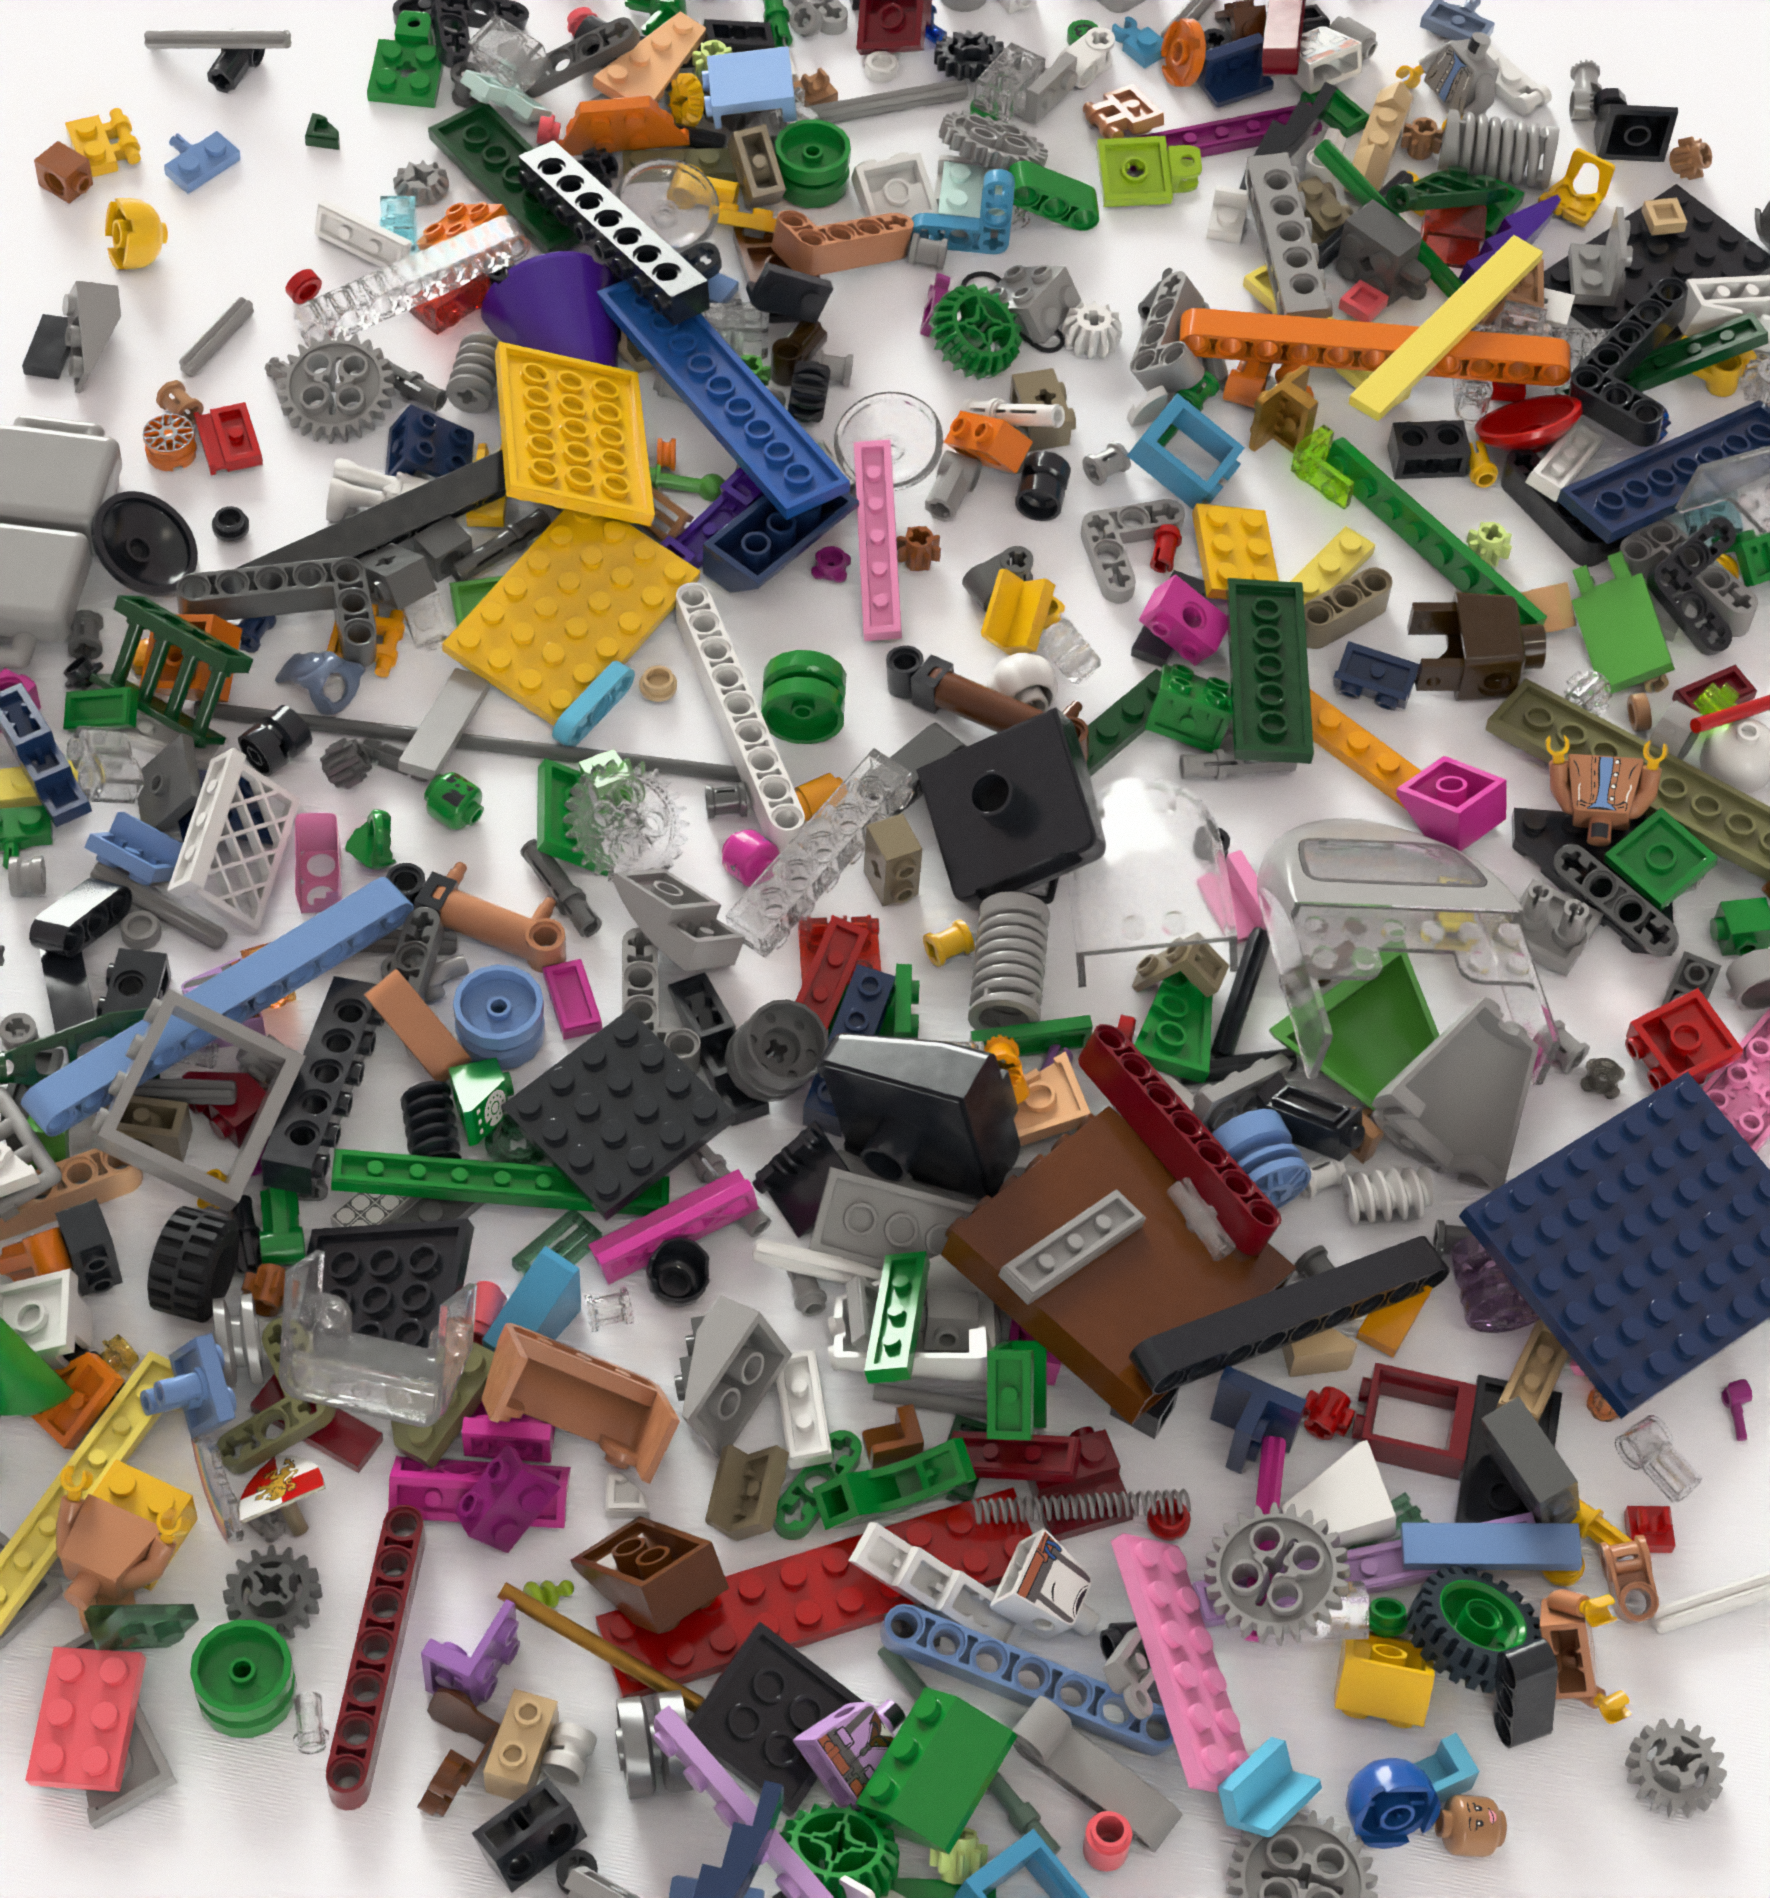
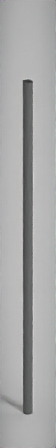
(483, 743)

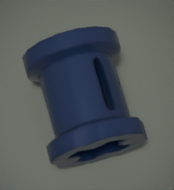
(253, 631)

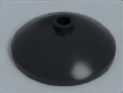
(143, 542)

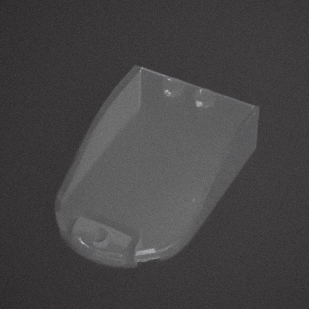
(1158, 878)

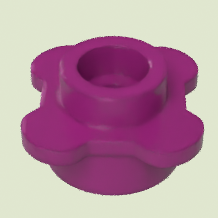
(831, 564)

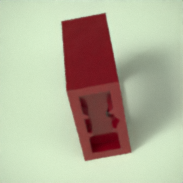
(1422, 1389)

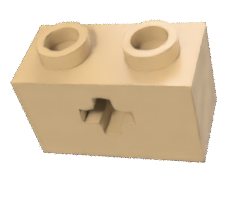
(520, 1745)

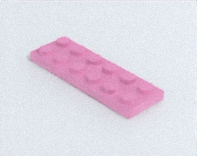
(1181, 1660)

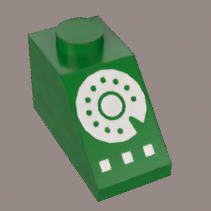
(478, 1096)

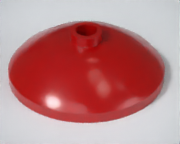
(1529, 422)

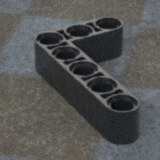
(1600, 375)

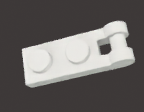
(1517, 87)

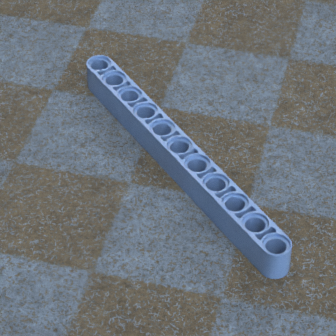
(236, 993)

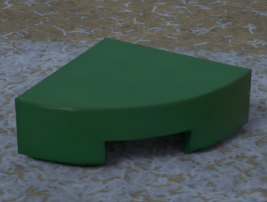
(321, 133)

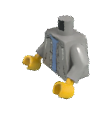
(1458, 74)

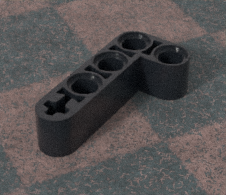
(1553, 518)

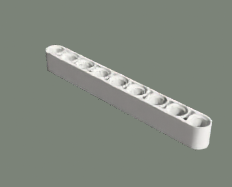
(738, 715)

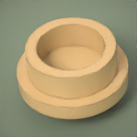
(658, 683)

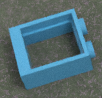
(1174, 473)
(1026, 1852)

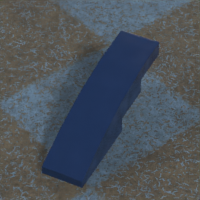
(40, 757)
(744, 1850)

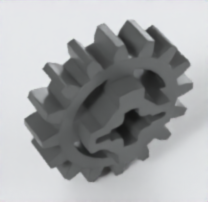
(274, 1575)

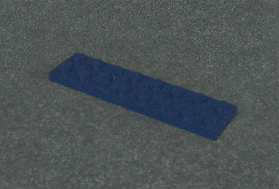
(1652, 482)

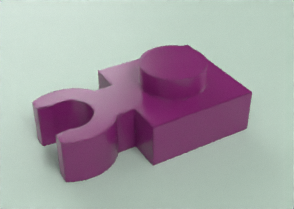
(934, 295)

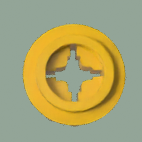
(691, 110)

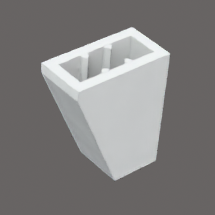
(1350, 1499)

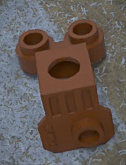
(460, 1715)

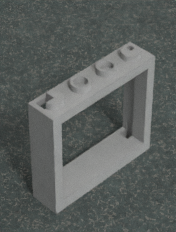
(158, 1164)

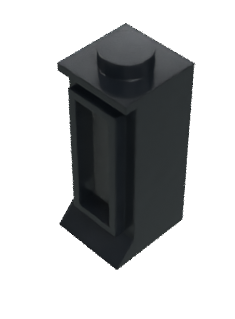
(1313, 1119)

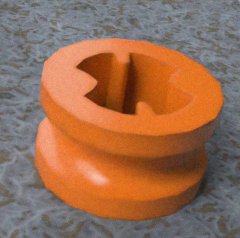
(666, 453)

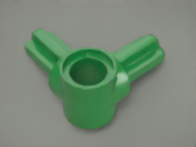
(659, 11)

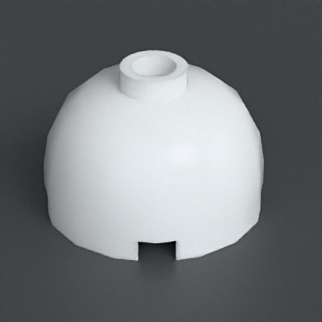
(1738, 754)

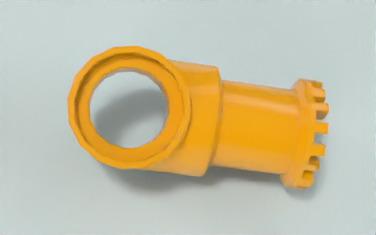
(1009, 1051)

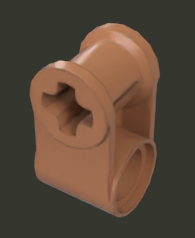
(1629, 1575)

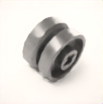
(638, 1750)

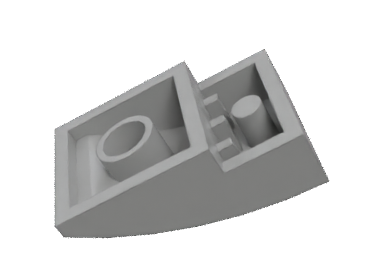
(678, 919)

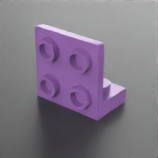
(451, 1668)

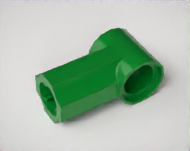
(282, 1235)

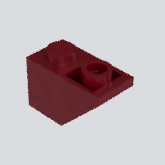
(235, 1119)

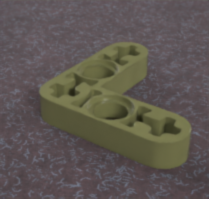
(295, 1413)

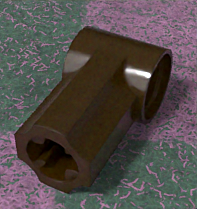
(798, 345)

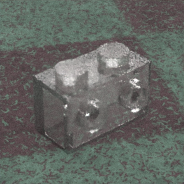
(509, 54)

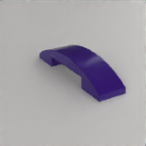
(736, 496)

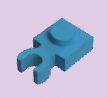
(1140, 45)

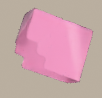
(313, 836)

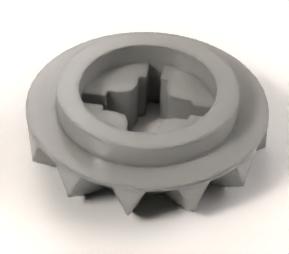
(436, 179)

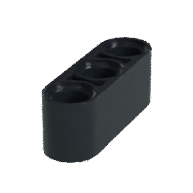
(80, 917)
(1525, 1692)

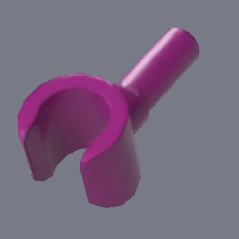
(1733, 1397)

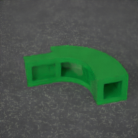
(894, 1488)

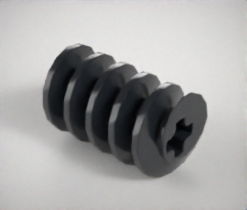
(430, 1120)

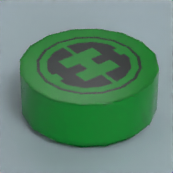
(1078, 29)

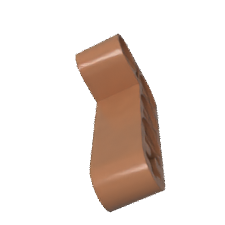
(841, 244)

